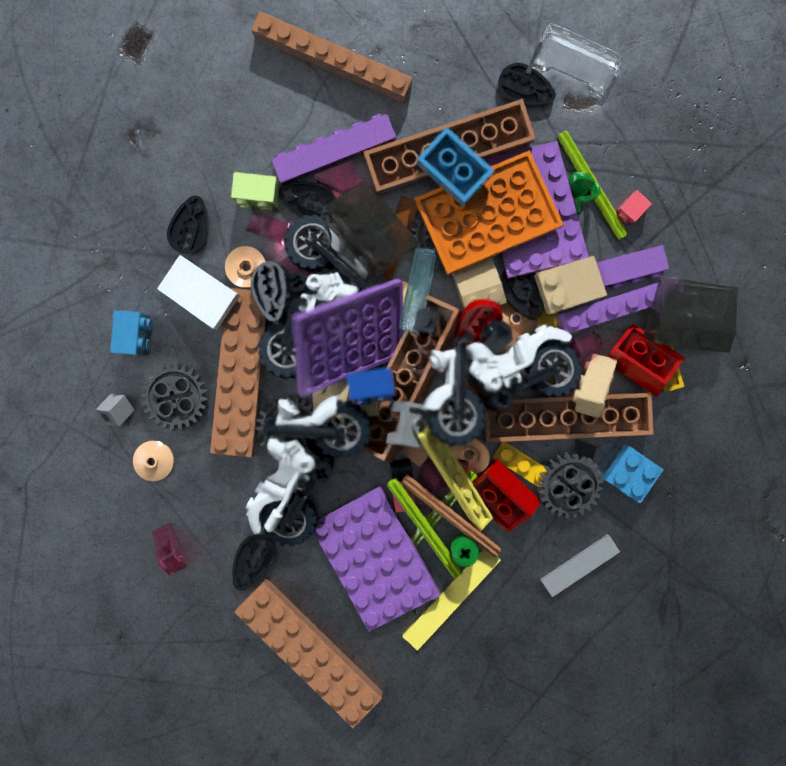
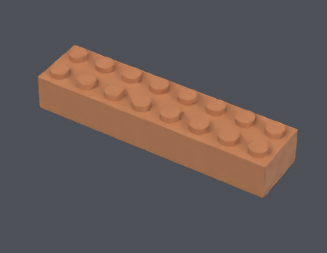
(484, 133)
(412, 377)
(239, 379)
(556, 419)
(309, 653)

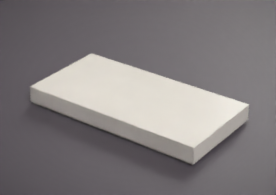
(198, 292)

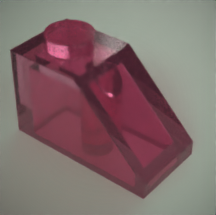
(339, 178)
(268, 227)
(586, 344)
(431, 476)
(168, 549)

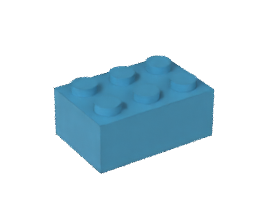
(455, 167)

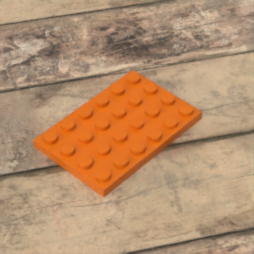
(499, 217)

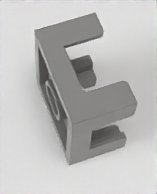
(411, 424)

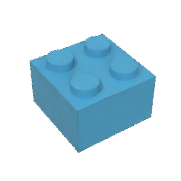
(130, 333)
(632, 473)

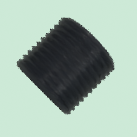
(401, 468)

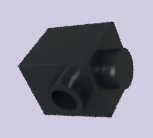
(429, 322)
(496, 336)

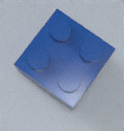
(371, 385)

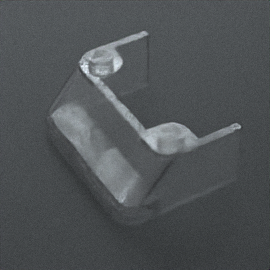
(578, 59)

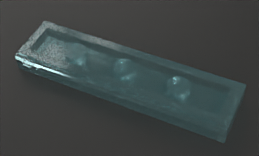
(417, 287)

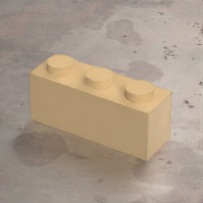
(595, 385)

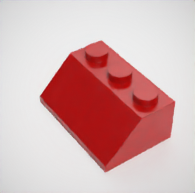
(645, 362)
(505, 496)

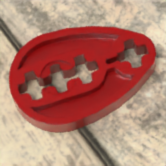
(471, 315)

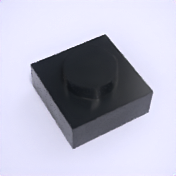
(584, 448)

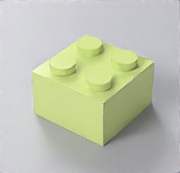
(255, 191)

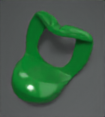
(580, 185)

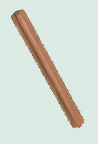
(450, 515)

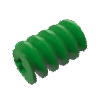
(460, 557)

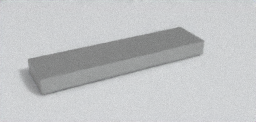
(580, 565)

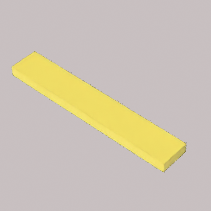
(456, 479)
(449, 600)

